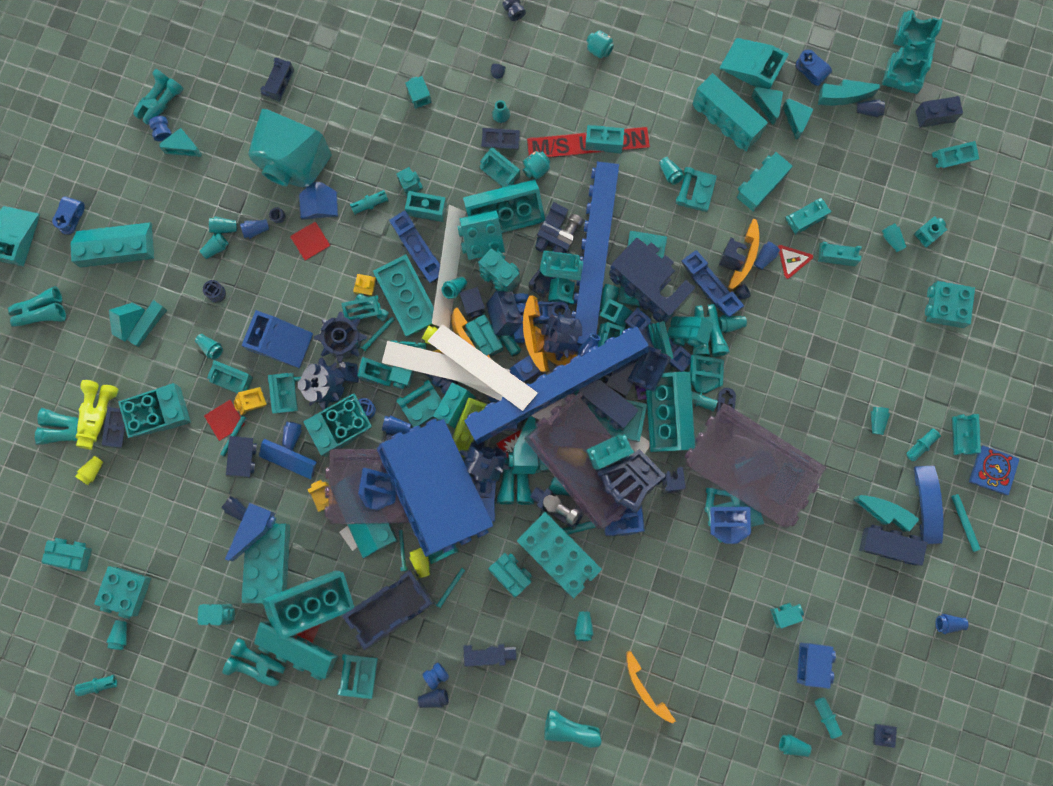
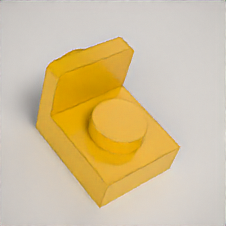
(249, 400)
(318, 494)

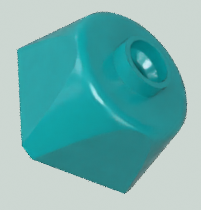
(288, 150)

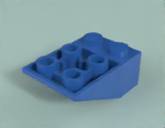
(277, 339)

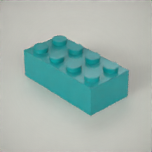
(729, 112)
(266, 565)

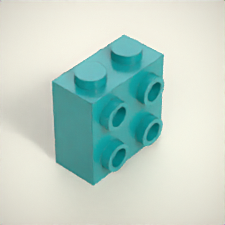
(481, 234)
(498, 271)
(950, 304)
(122, 592)

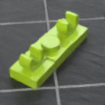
(462, 434)

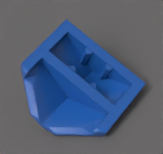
(318, 202)
(376, 489)
(730, 523)
(627, 525)

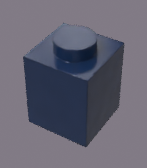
(472, 303)

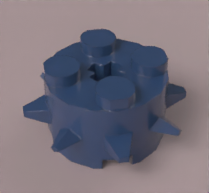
(561, 334)
(340, 348)
(321, 383)
(485, 461)

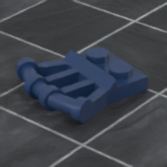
(641, 471)

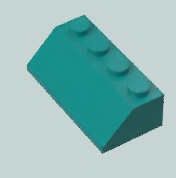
(515, 205)
(112, 245)
(671, 413)
(372, 537)
(308, 604)
(296, 650)

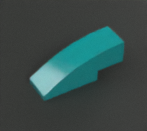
(846, 93)
(887, 512)

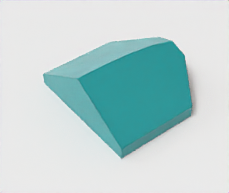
(706, 373)

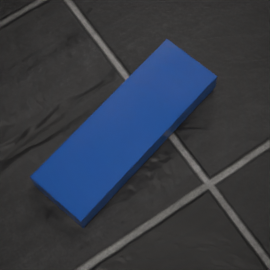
(287, 459)

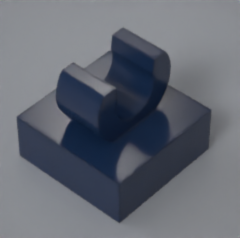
(349, 371)
(885, 735)

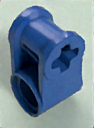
(814, 69)
(68, 213)
(548, 309)

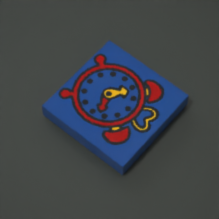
(994, 470)

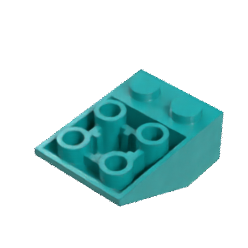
(754, 62)
(16, 234)
(154, 411)
(338, 425)

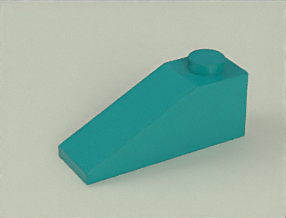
(523, 458)

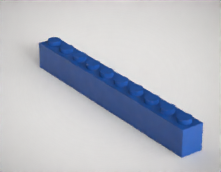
(595, 247)
(559, 384)

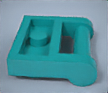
(702, 190)
(423, 410)
(364, 676)

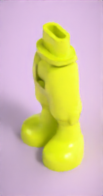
(91, 418)

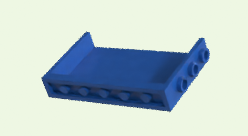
(434, 487)

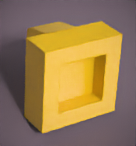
(364, 285)

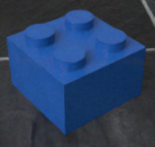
(815, 665)

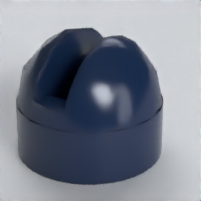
(497, 70)
(275, 216)
(743, 292)

